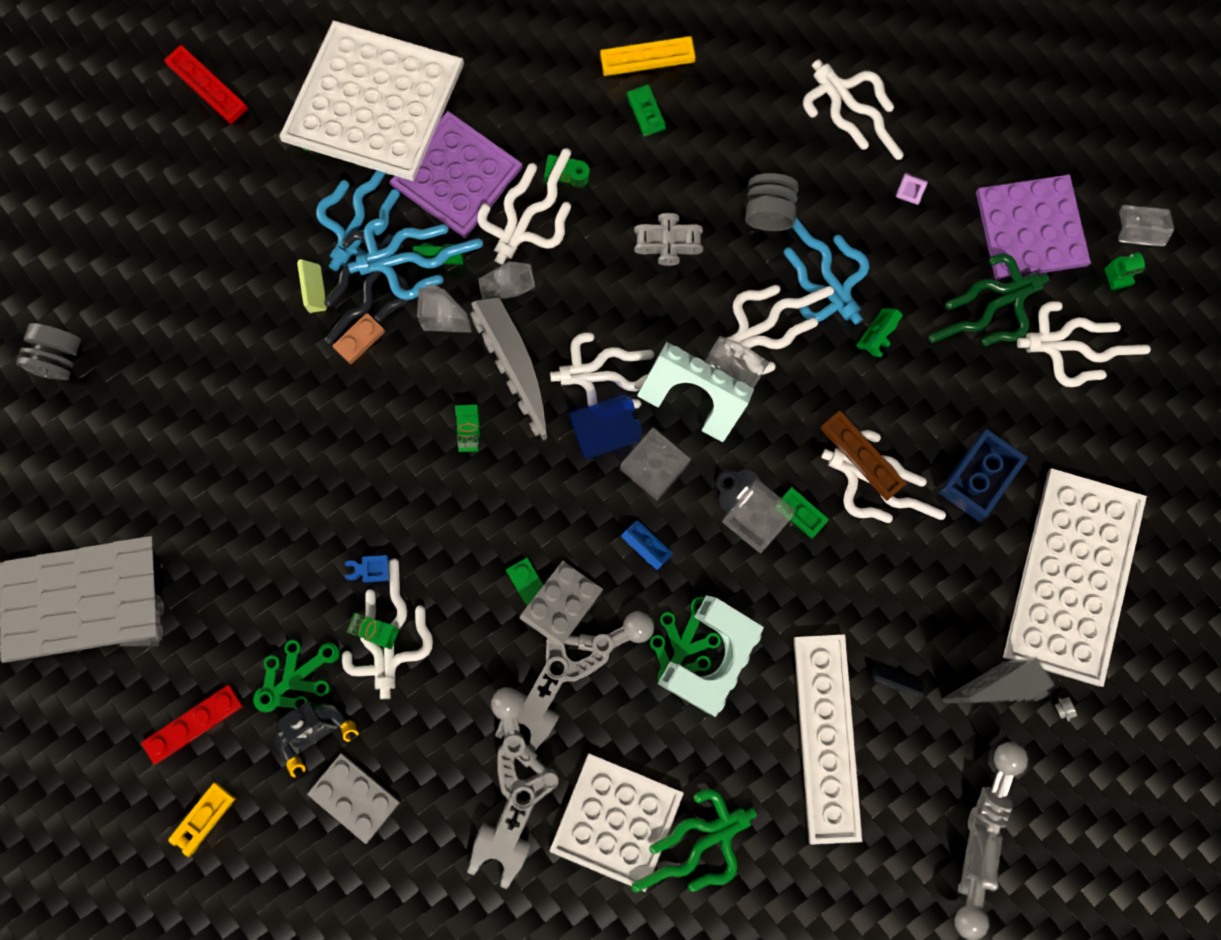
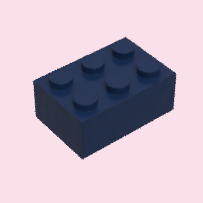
(982, 475)

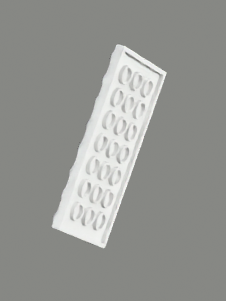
(1075, 577)

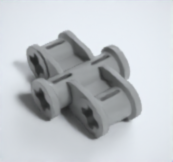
(677, 239)

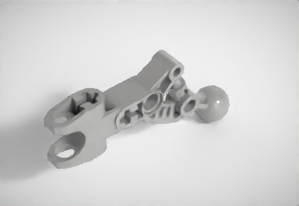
(535, 713)
(504, 840)

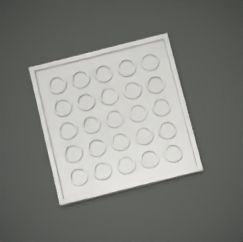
(372, 100)

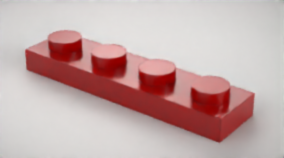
(205, 84)
(192, 724)

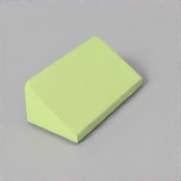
(311, 286)

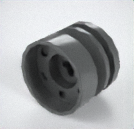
(771, 202)
(48, 352)

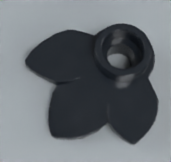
(741, 482)

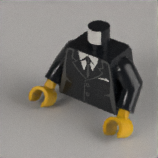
(307, 726)

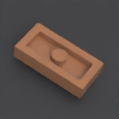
(358, 338)

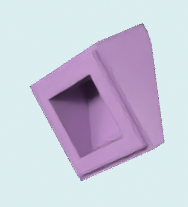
(911, 188)

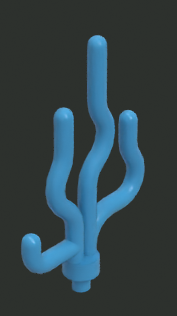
(340, 254)
(382, 260)
(841, 298)

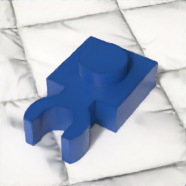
(372, 569)

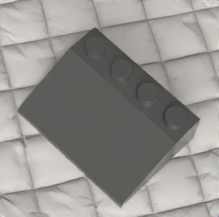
(1006, 681)

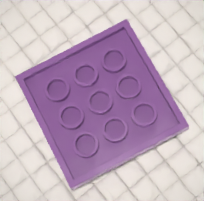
(459, 175)
(1034, 225)

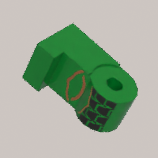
(574, 172)
(1122, 269)
(468, 427)
(373, 630)

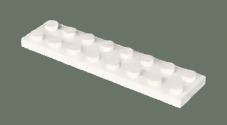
(827, 739)

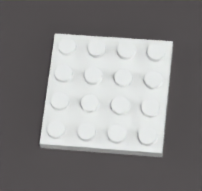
(615, 821)

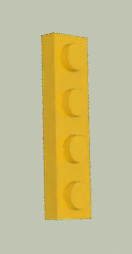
(647, 56)

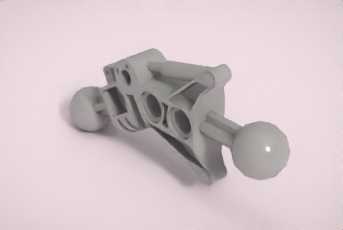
(986, 841)

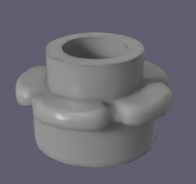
(1065, 708)

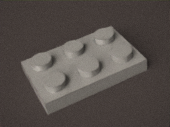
(561, 603)
(353, 798)

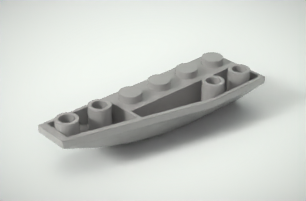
(513, 359)

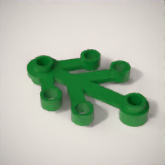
(682, 646)
(293, 678)

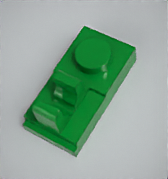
(646, 110)
(877, 332)

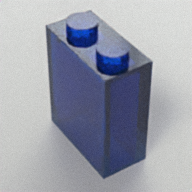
(605, 425)

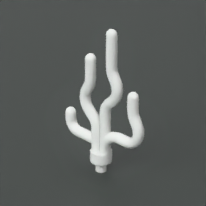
(837, 89)
(512, 235)
(747, 336)
(1051, 344)
(580, 373)
(841, 462)
(386, 663)

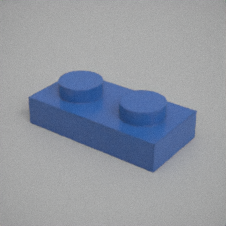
(647, 545)

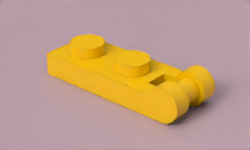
(202, 818)

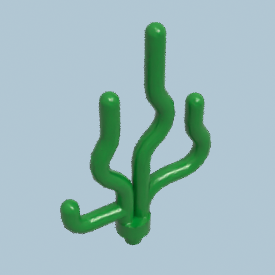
(723, 829)

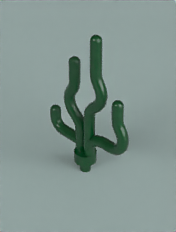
(1019, 290)

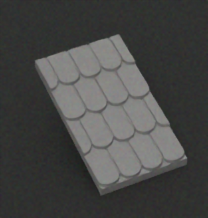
(77, 599)

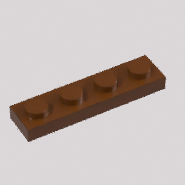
(863, 455)

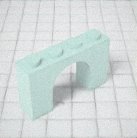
(677, 367)
(739, 638)

